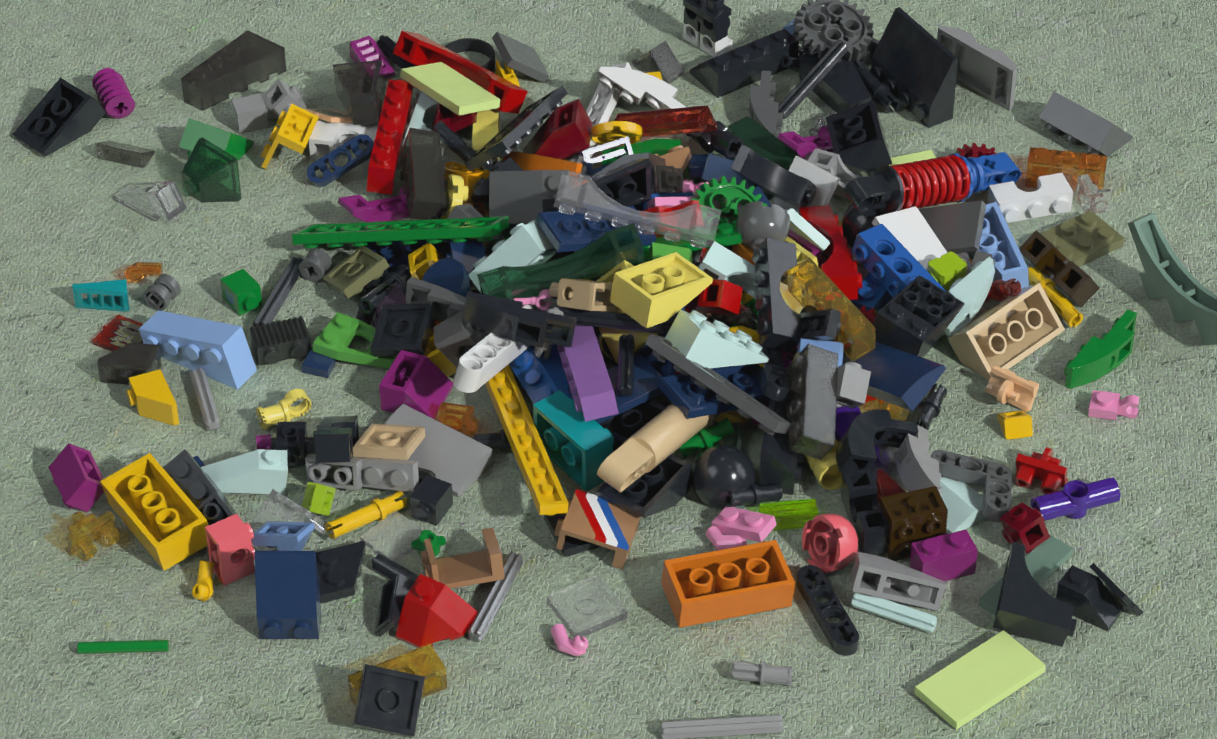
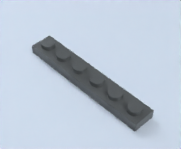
(726, 391)

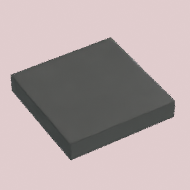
(520, 57)

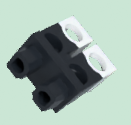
(709, 23)

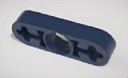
(321, 163)

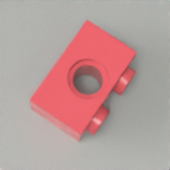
(231, 549)

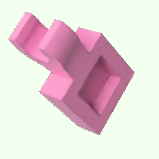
(1109, 405)

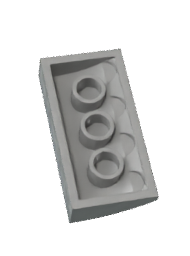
(445, 450)

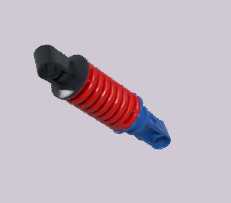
(929, 182)

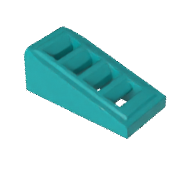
(116, 299)

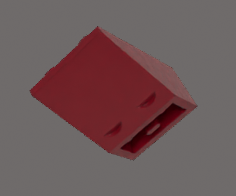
(563, 133)

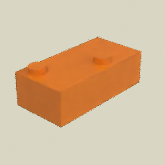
(727, 583)

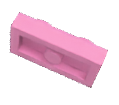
(745, 523)

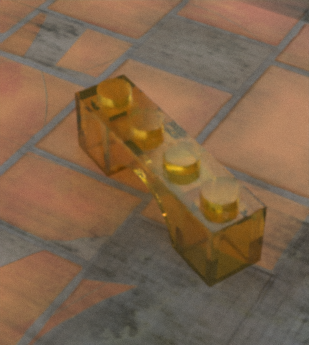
(814, 288)

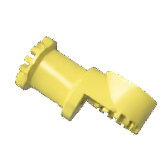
(283, 410)

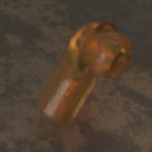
(141, 270)

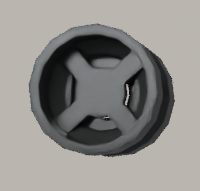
(160, 294)

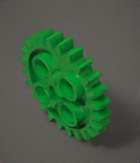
(728, 196)

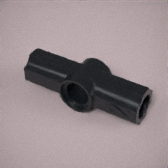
(719, 141)

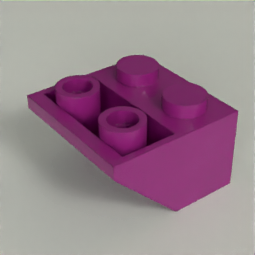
(416, 383)

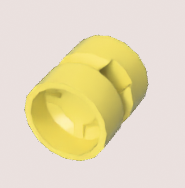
(826, 470)

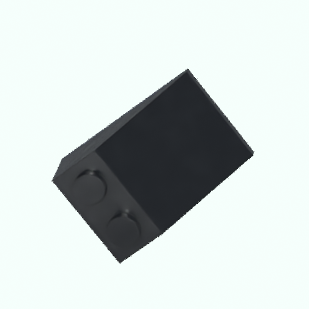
(59, 118)
(653, 490)

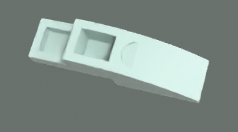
(973, 292)

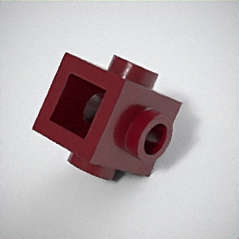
(1024, 526)

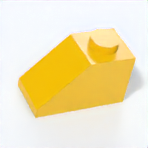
(153, 397)

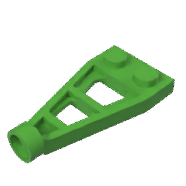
(339, 334)

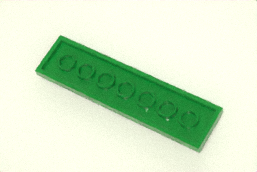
(405, 230)

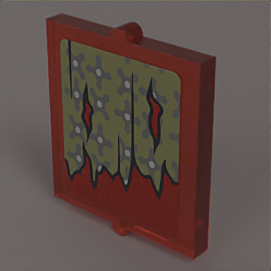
(118, 334)

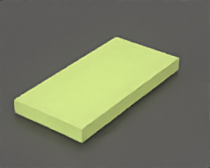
(450, 88)
(979, 679)

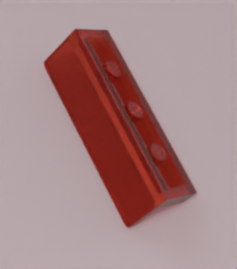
(672, 120)

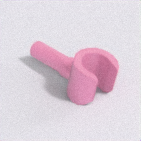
(538, 301)

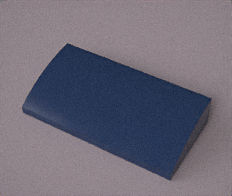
(898, 375)

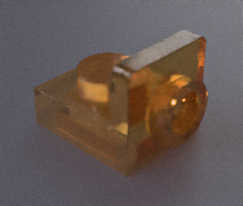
(459, 418)

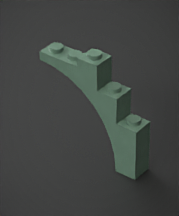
(1168, 278)

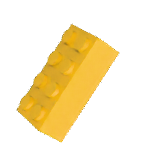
(156, 511)

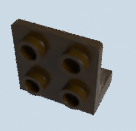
(913, 518)

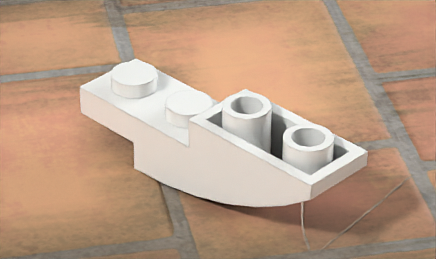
(638, 85)

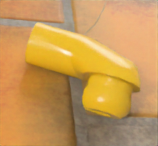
(204, 586)

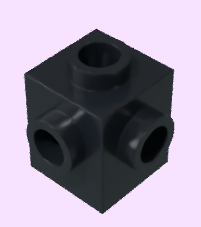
(294, 439)

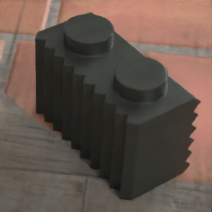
(280, 341)

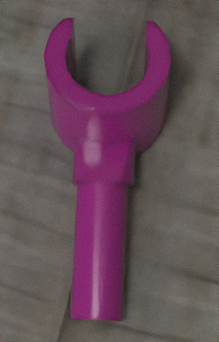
(263, 441)

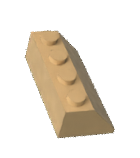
(1007, 332)

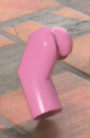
(574, 647)

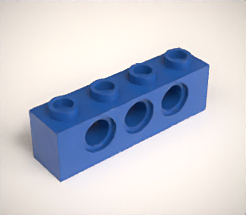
(888, 259)

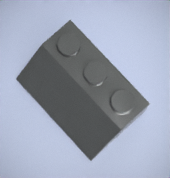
(1083, 126)

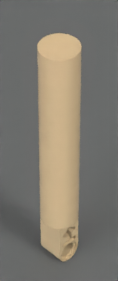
(650, 446)

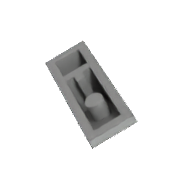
(895, 582)

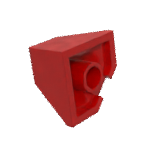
(433, 614)

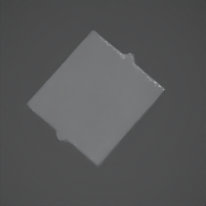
(392, 536)

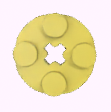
(456, 192)

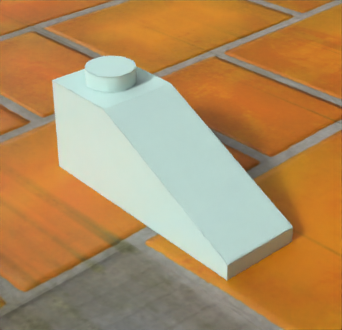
(251, 472)

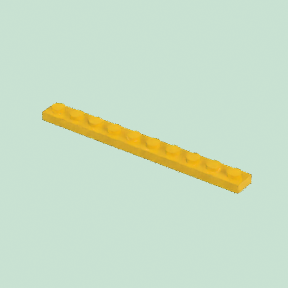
(526, 444)

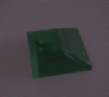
(211, 174)

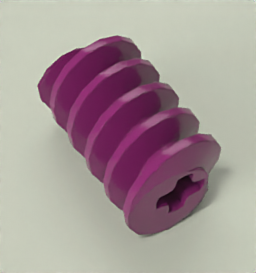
(113, 93)

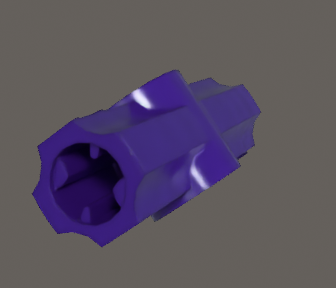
(1077, 498)

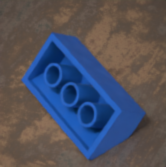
(539, 375)

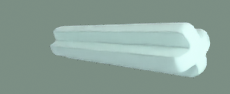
(895, 612)

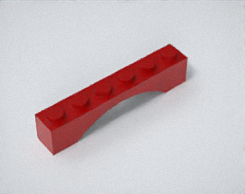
(422, 51)
(389, 137)
(840, 265)
(717, 298)

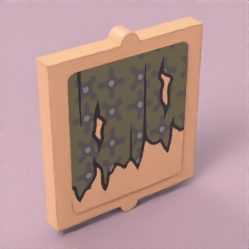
(331, 115)

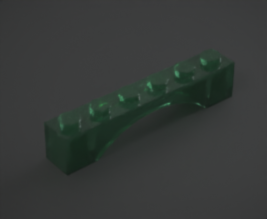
(584, 264)

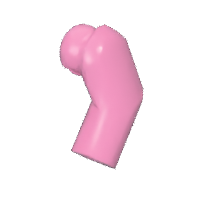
(722, 541)

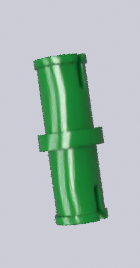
(707, 437)

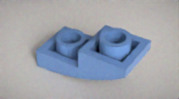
(718, 167)

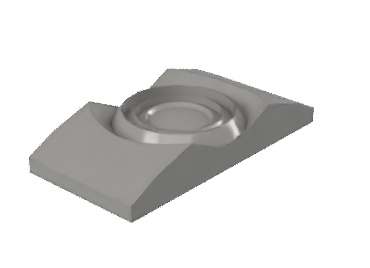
(981, 68)

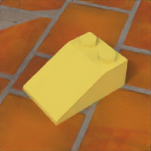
(657, 288)

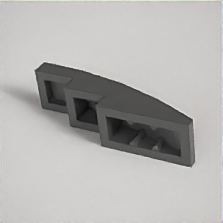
(445, 301)

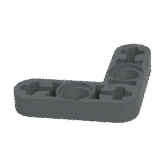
(992, 476)

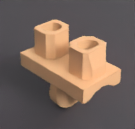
(1011, 388)

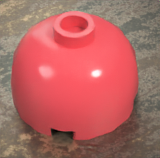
(830, 542)

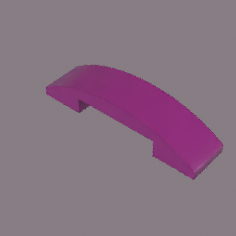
(805, 145)
(378, 210)

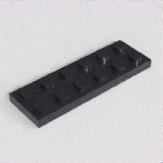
(516, 130)

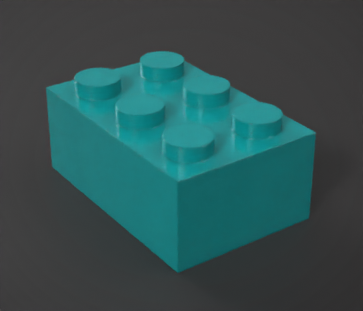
(570, 441)

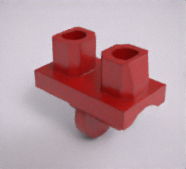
(1042, 468)

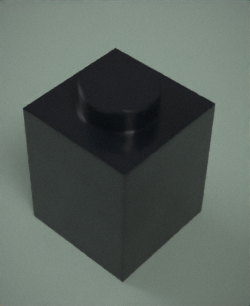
(431, 500)

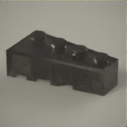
(812, 401)

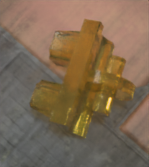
(89, 529)

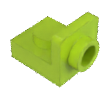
(318, 498)

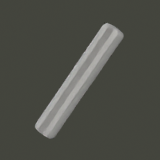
(205, 399)

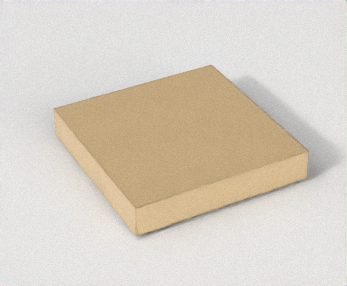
(389, 441)

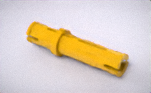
(1057, 300)
(376, 510)

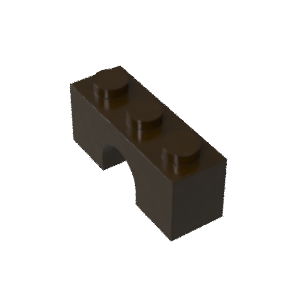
(1058, 268)

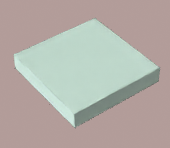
(805, 230)

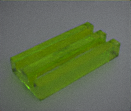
(790, 513)

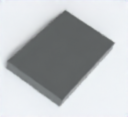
(957, 225)

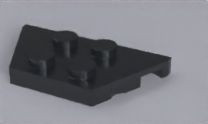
(339, 571)

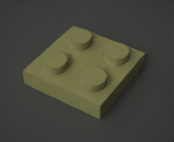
(356, 272)

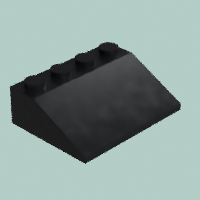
(916, 69)

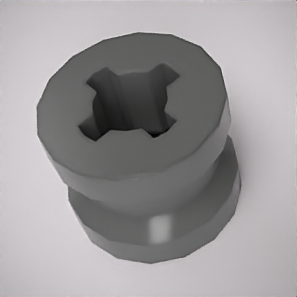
(315, 265)

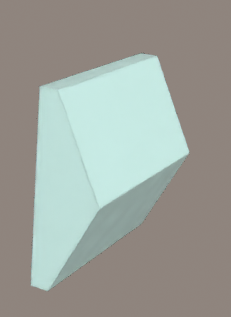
(962, 503)

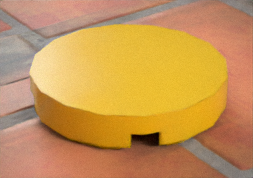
(615, 130)

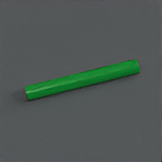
(123, 646)

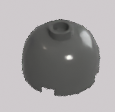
(759, 222)

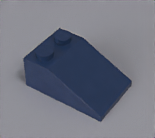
(287, 595)

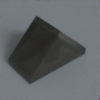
(659, 59)

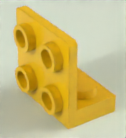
(294, 131)

